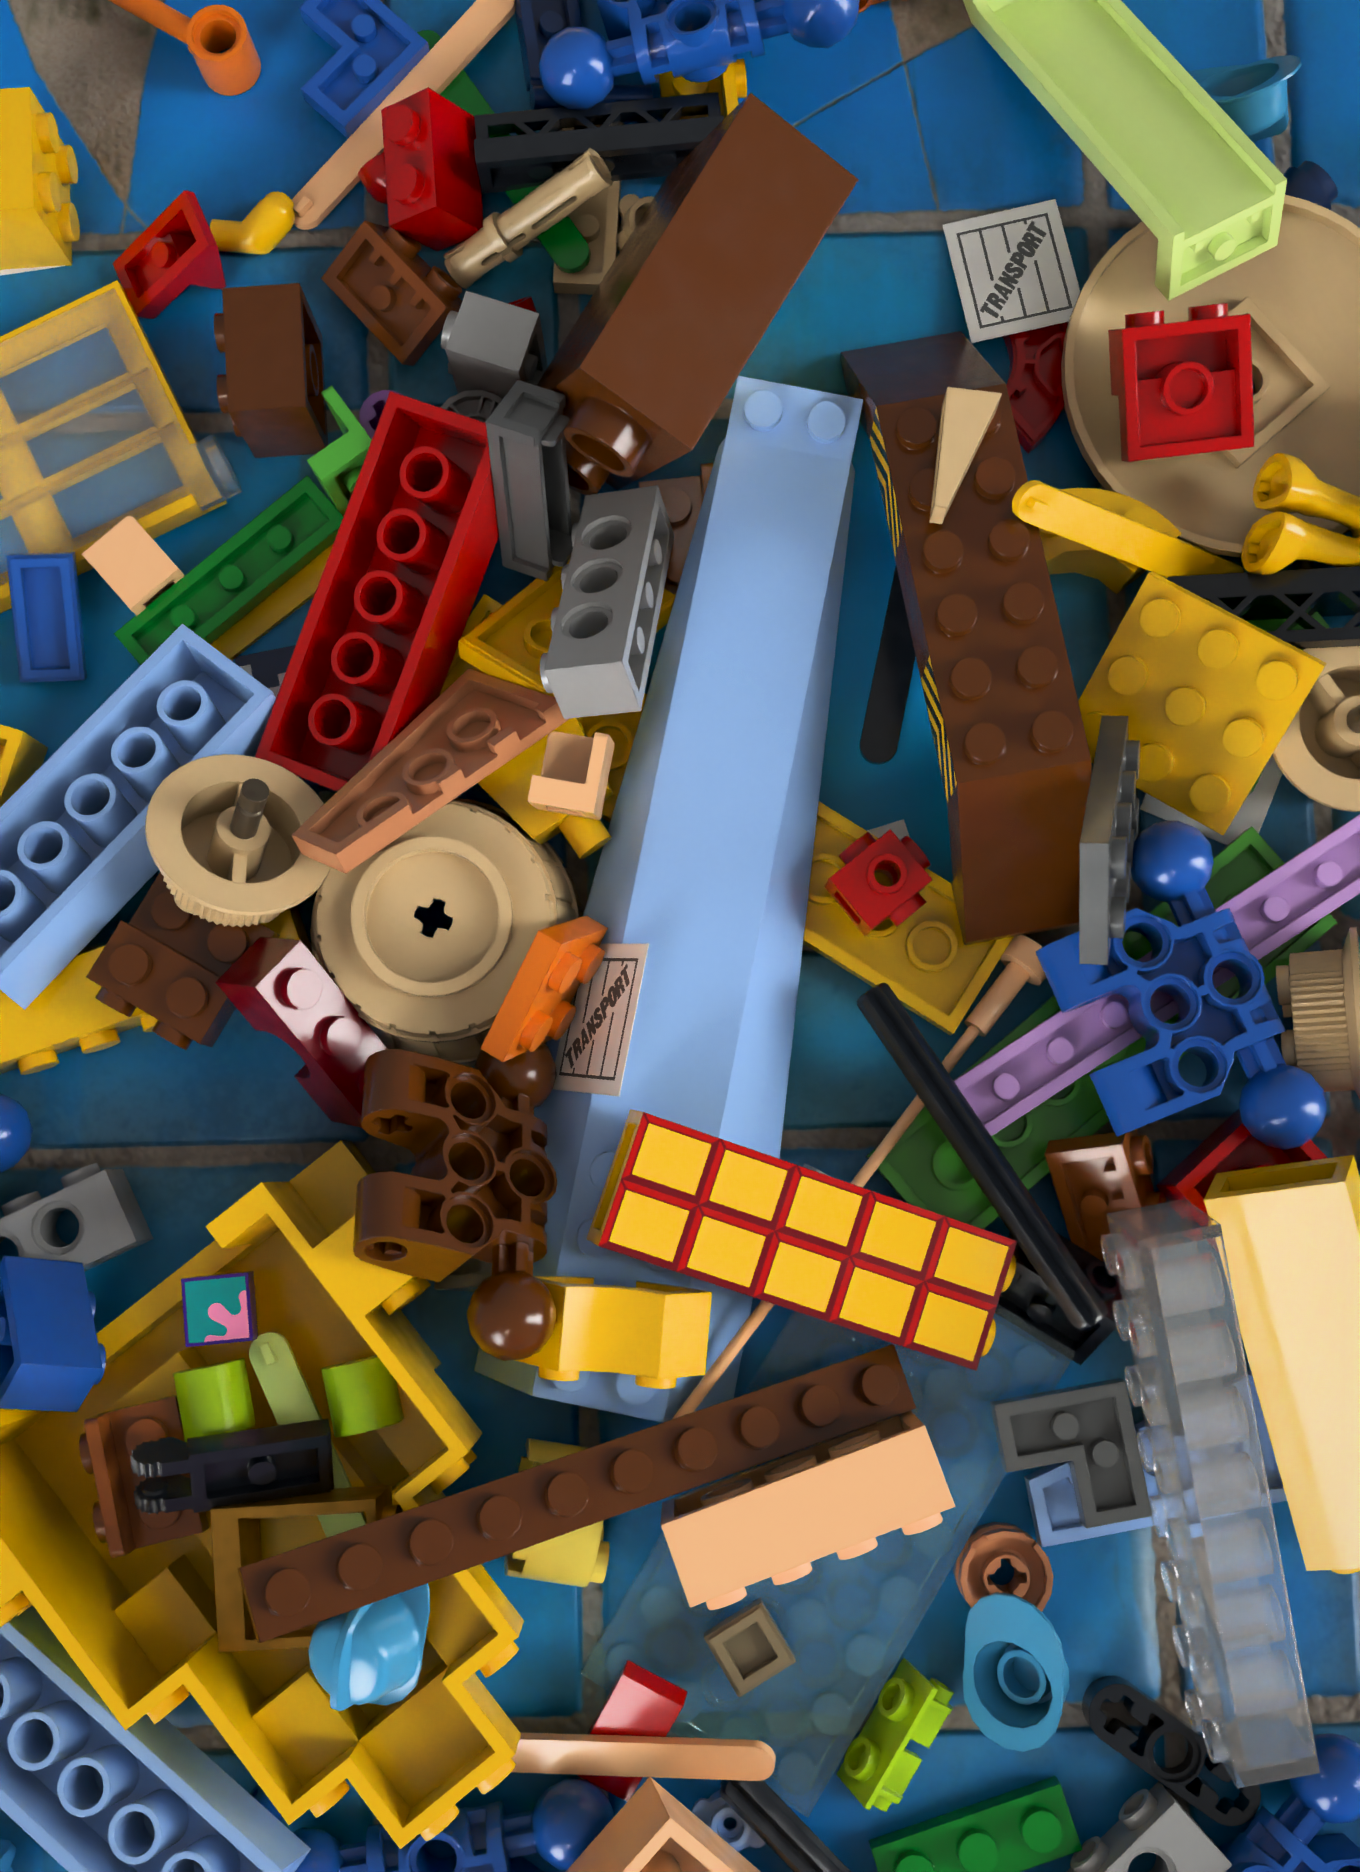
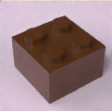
(272, 370)

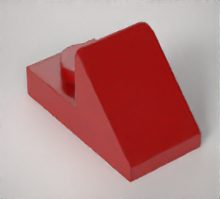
(169, 258)

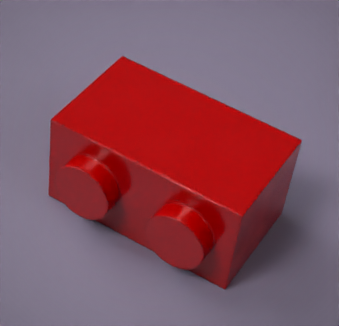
(431, 170)

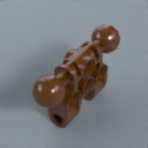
(473, 1188)

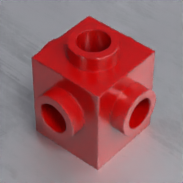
(860, 893)

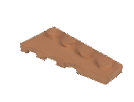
(428, 764)

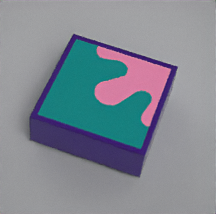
(219, 1309)

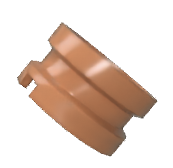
(983, 1557)

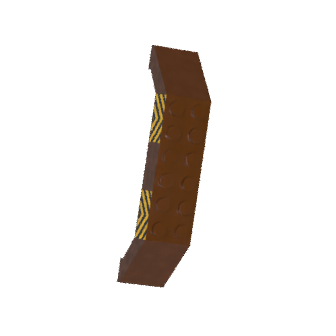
(982, 642)

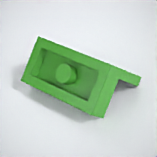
(341, 461)

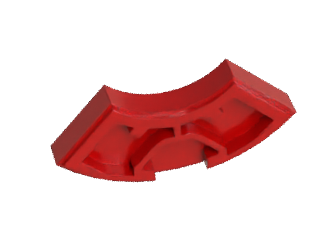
(1035, 381)

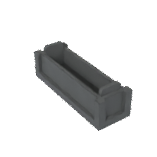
(531, 479)

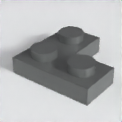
(1092, 1431)

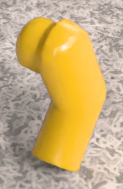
(259, 230)

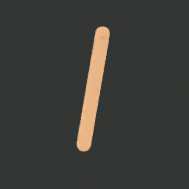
(434, 71)
(644, 1756)

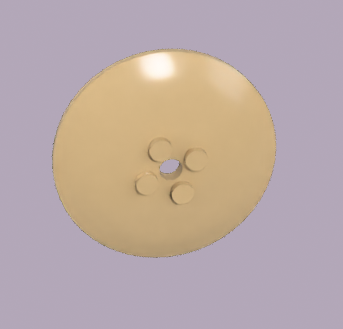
(1303, 372)

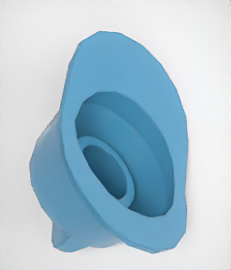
(1252, 93)
(372, 1650)
(1013, 1672)

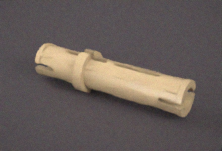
(509, 232)

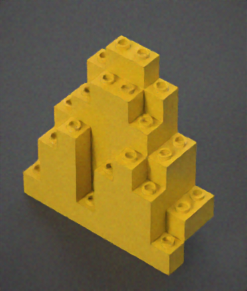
(148, 1618)

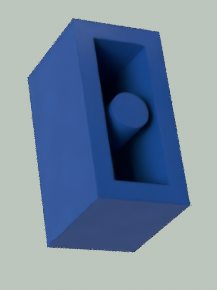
(47, 1335)

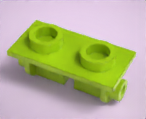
(877, 1761)

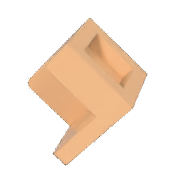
(133, 564)
(573, 775)

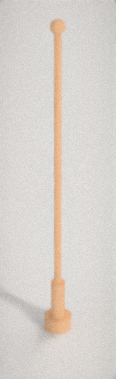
(1021, 967)

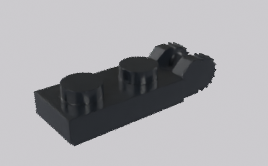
(234, 1467)

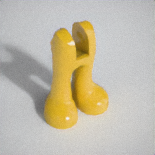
(1281, 538)

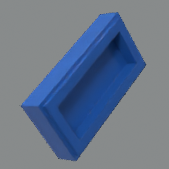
(47, 616)

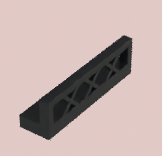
(627, 150)
(1288, 596)

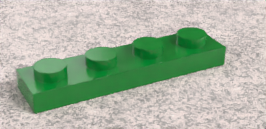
(239, 571)

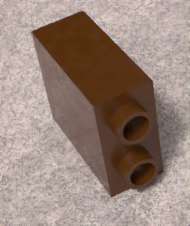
(692, 296)

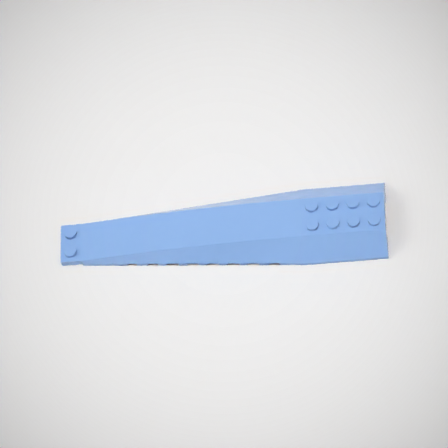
(714, 848)

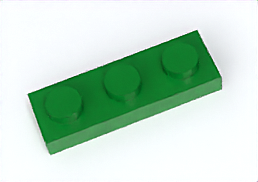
(988, 1836)

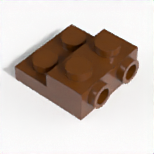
(170, 966)

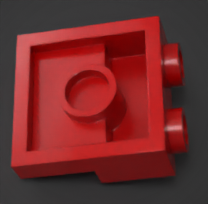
(1183, 383)

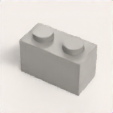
(493, 345)

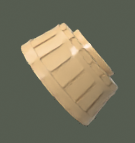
(448, 987)

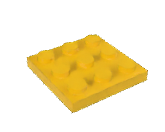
(1199, 696)

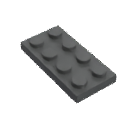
(1108, 840)

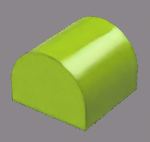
(361, 1396)
(214, 1399)

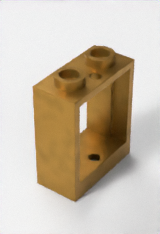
(238, 1544)

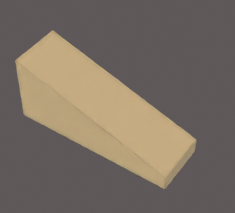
(962, 428)

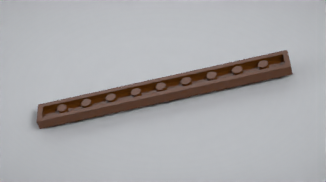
(569, 1493)

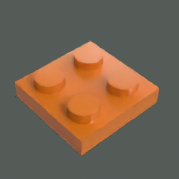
(542, 991)

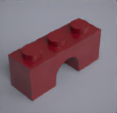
(293, 997)

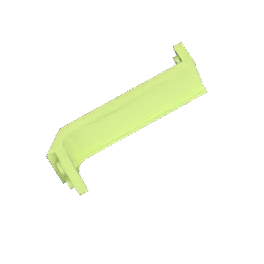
(1145, 130)

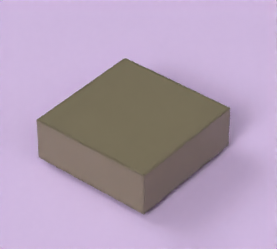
(749, 1647)

